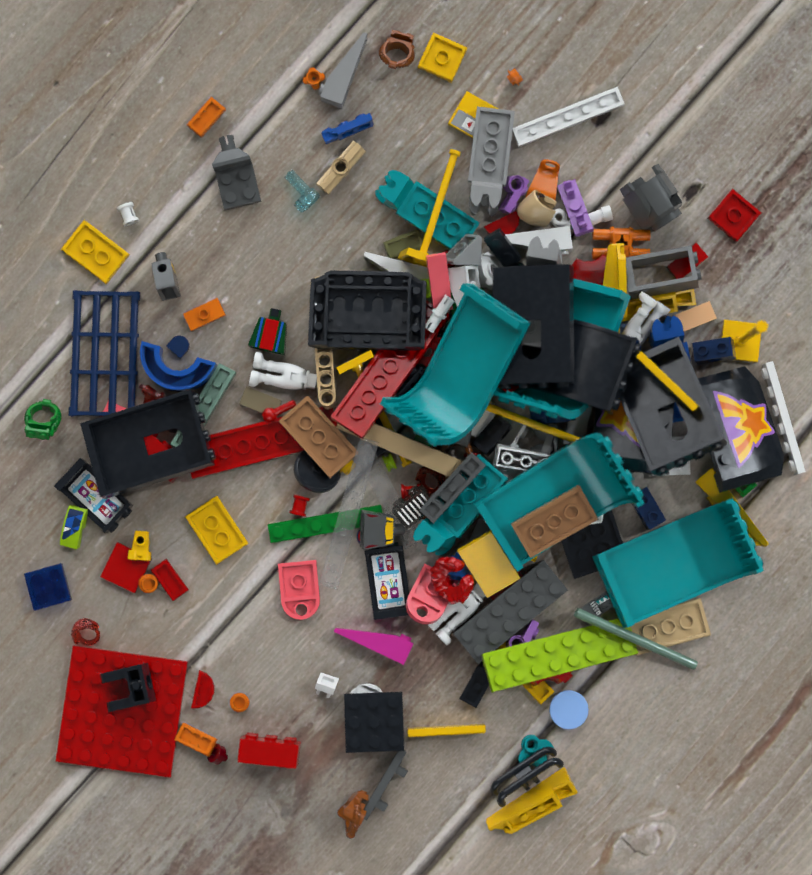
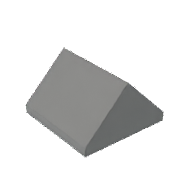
(466, 251)

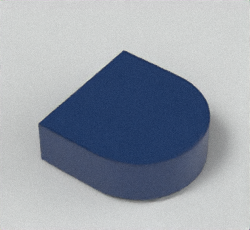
(179, 346)

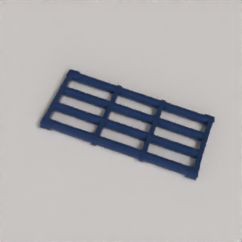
(95, 334)

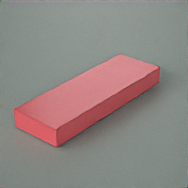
(438, 278)

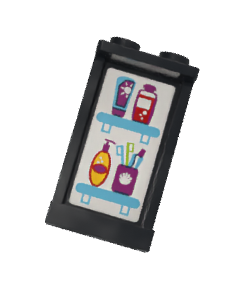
(82, 490)
(387, 581)

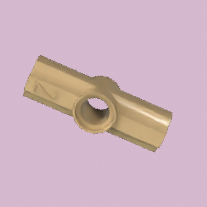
(349, 159)

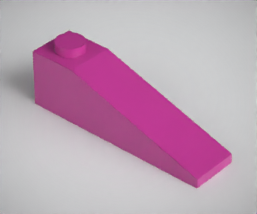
(389, 645)

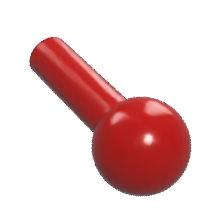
(271, 414)

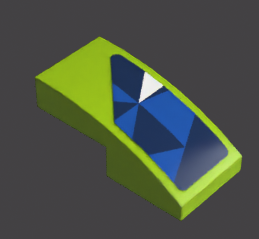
(72, 527)

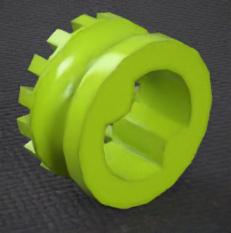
(390, 462)

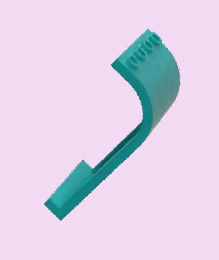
(593, 305)
(462, 370)
(582, 463)
(678, 562)

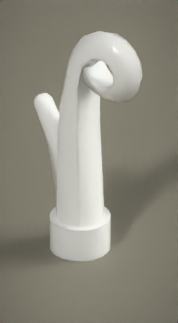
(603, 214)

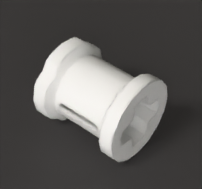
(128, 214)

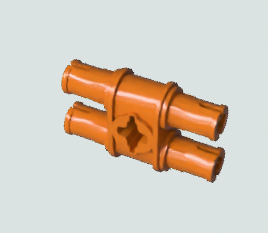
(627, 236)

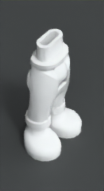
(634, 326)
(292, 376)
(464, 612)

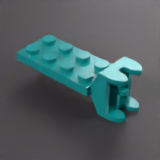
(415, 205)
(461, 513)

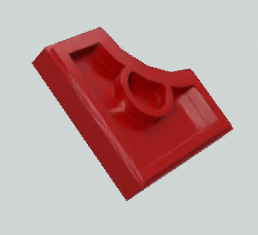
(590, 271)

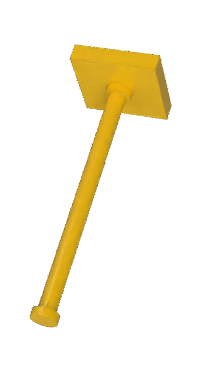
(419, 256)
(745, 337)
(356, 365)
(531, 423)

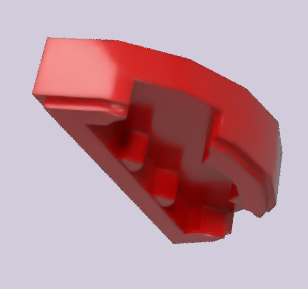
(507, 224)
(203, 691)

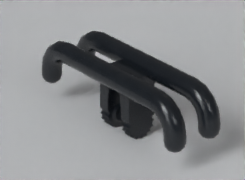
(524, 774)

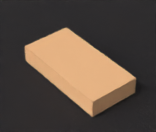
(696, 316)

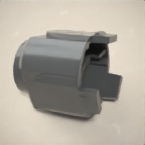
(653, 201)

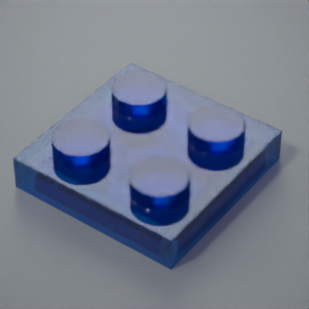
(48, 586)

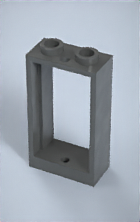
(666, 286)

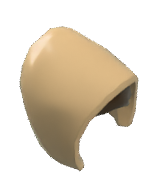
(536, 209)

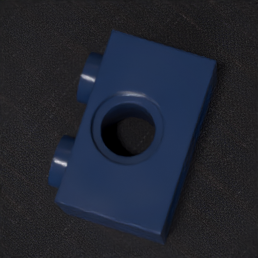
(714, 350)
(649, 511)

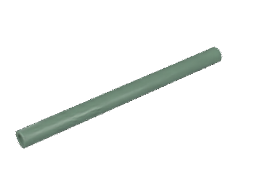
(635, 638)

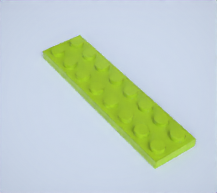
(554, 656)

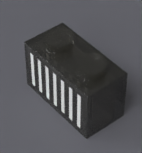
(408, 508)

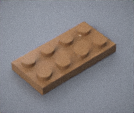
(318, 437)
(554, 521)

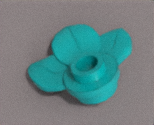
(537, 744)

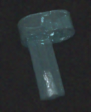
(308, 197)

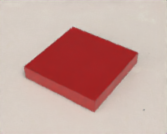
(734, 215)
(124, 571)

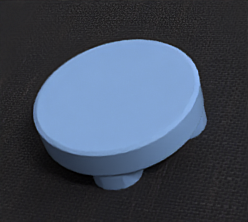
(568, 709)

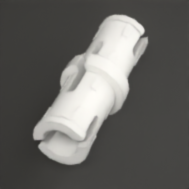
(439, 313)

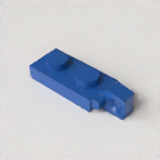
(347, 128)

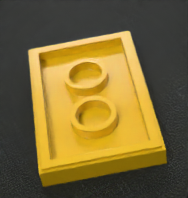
(95, 252)
(216, 530)
(488, 564)

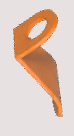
(546, 179)

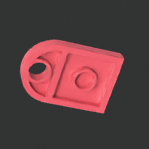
(299, 586)
(424, 597)

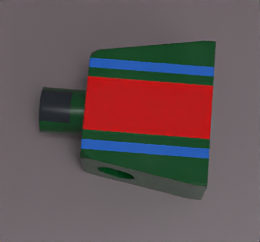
(270, 334)

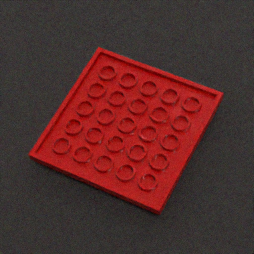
(125, 739)

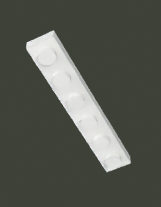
(568, 117)
(780, 410)

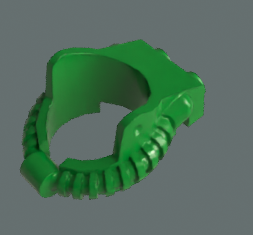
(42, 430)

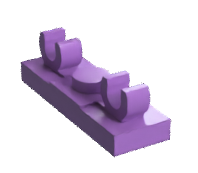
(575, 208)

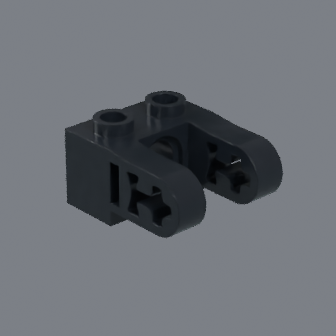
(139, 685)

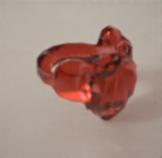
(150, 393)
(421, 474)
(83, 624)

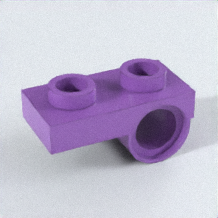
(510, 201)
(530, 632)

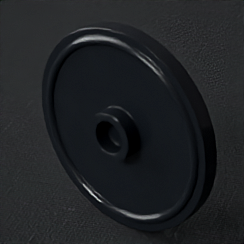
(312, 476)

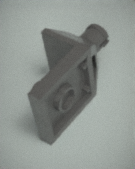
(235, 176)

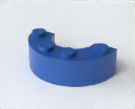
(170, 379)

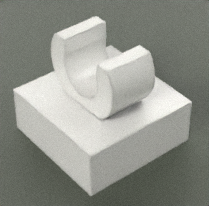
(326, 684)

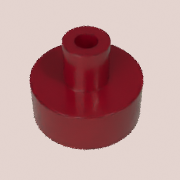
(218, 755)

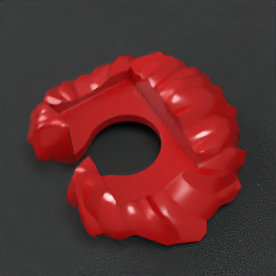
(444, 585)

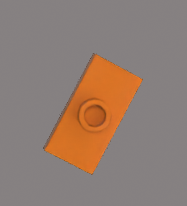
(206, 117)
(204, 314)
(195, 739)

